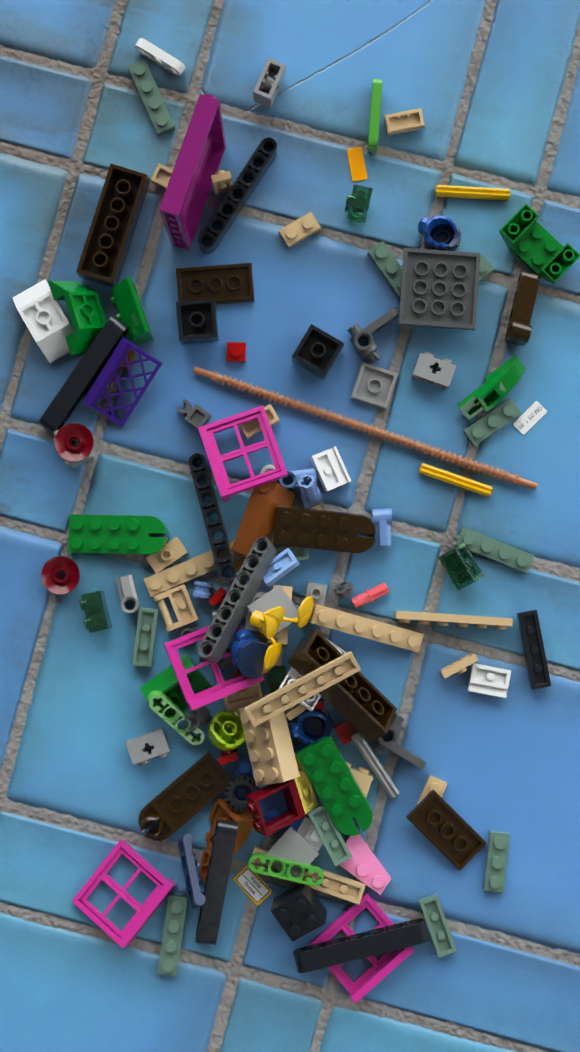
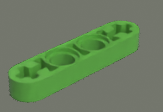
(374, 115)
(174, 719)
(286, 867)

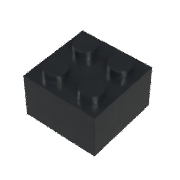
(197, 321)
(317, 351)
(299, 911)

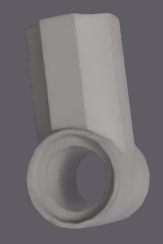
(127, 592)

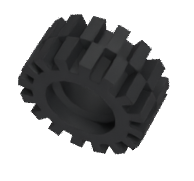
(240, 780)

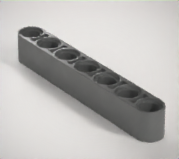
(237, 609)

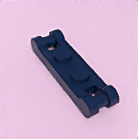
(189, 864)

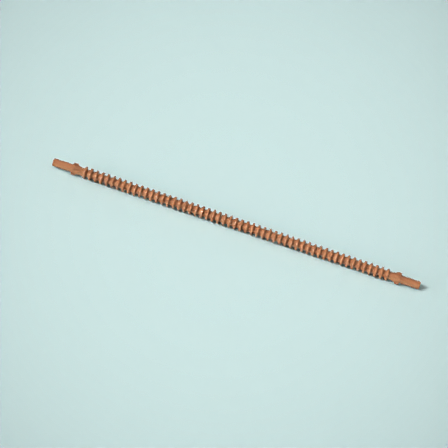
(514, 479)

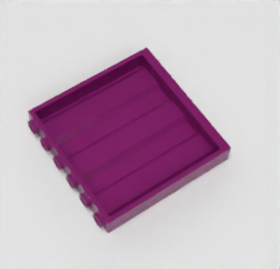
(192, 172)

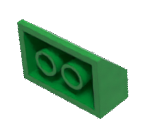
(131, 311)
(168, 684)

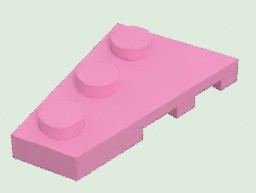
(365, 864)

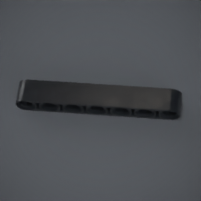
(239, 186)
(84, 375)
(207, 510)
(216, 881)
(360, 945)

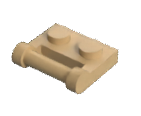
(181, 604)

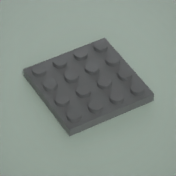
(439, 289)

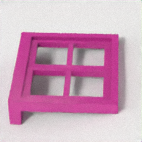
(217, 460)
(213, 693)
(144, 911)
(380, 967)

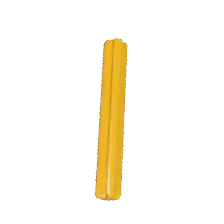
(472, 192)
(456, 480)

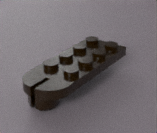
(323, 530)
(183, 798)

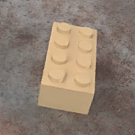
(270, 749)

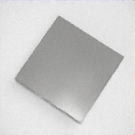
(374, 386)
(272, 599)
(293, 847)

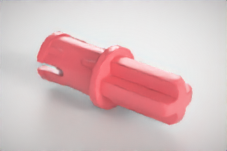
(370, 595)

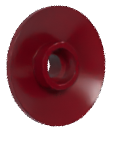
(67, 435)
(51, 578)

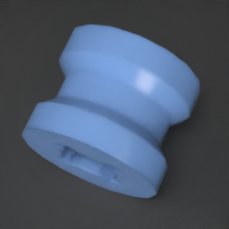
(202, 589)

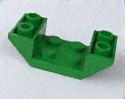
(536, 246)
(84, 312)

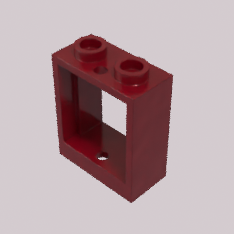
(293, 802)

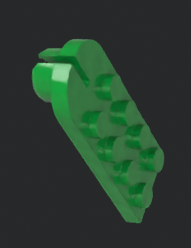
(116, 534)
(336, 786)

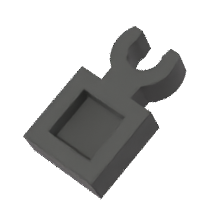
(195, 416)
(199, 717)

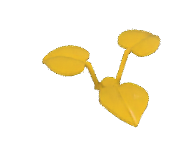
(269, 622)

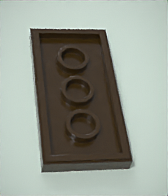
(220, 282)
(446, 829)

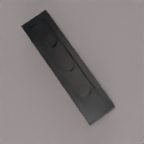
(533, 649)

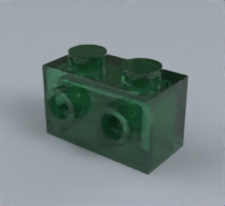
(358, 203)
(461, 566)
(96, 611)

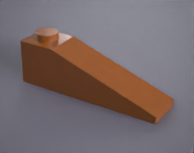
(261, 515)
(222, 811)

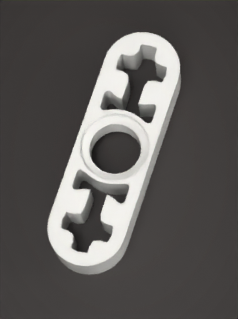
(159, 57)

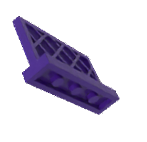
(106, 377)

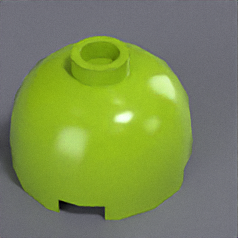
(226, 731)

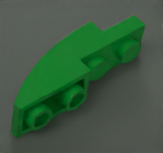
(498, 385)

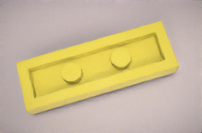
(305, 789)

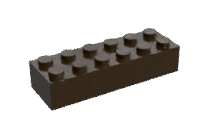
(113, 226)
(353, 696)

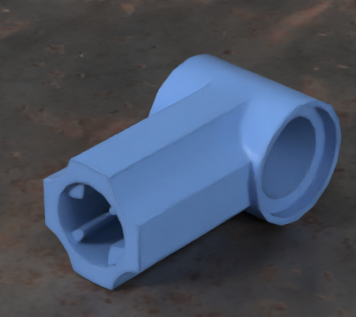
(296, 475)
(309, 491)
(382, 521)

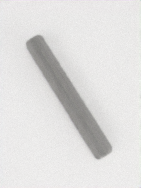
(375, 764)

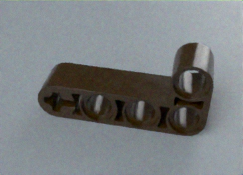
(519, 325)

